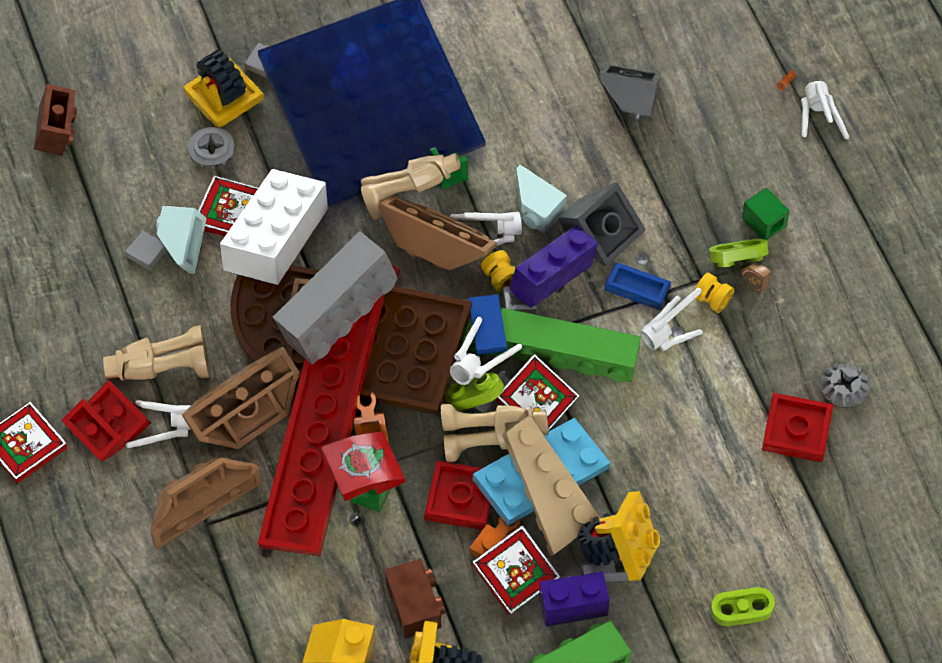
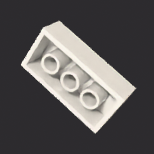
(274, 226)

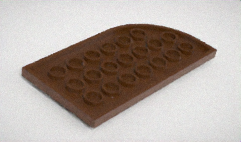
(410, 348)

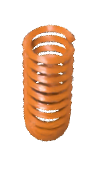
(784, 81)

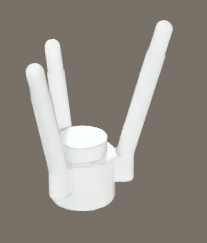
(819, 100)
(505, 223)
(657, 332)
(469, 365)
(176, 421)

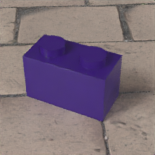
(574, 598)

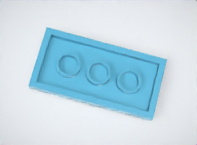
(505, 487)

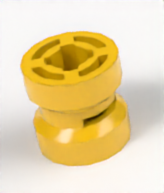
(498, 267)
(714, 293)

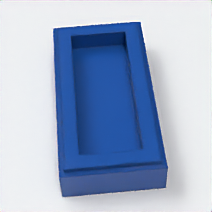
(637, 286)
(490, 335)

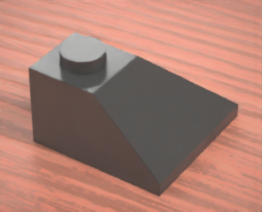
(631, 89)
(607, 219)

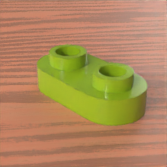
(748, 250)
(475, 393)
(741, 606)

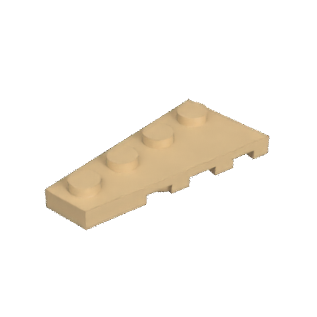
(548, 485)

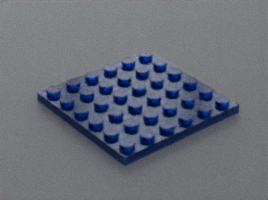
(370, 96)

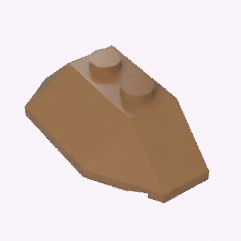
(433, 234)
(245, 402)
(200, 495)

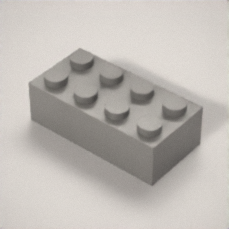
(336, 298)

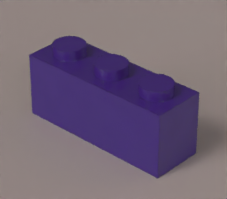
(553, 266)

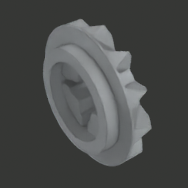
(200, 142)
(840, 395)

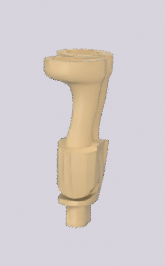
(419, 176)
(142, 362)
(503, 419)

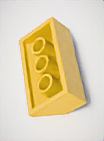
(340, 642)

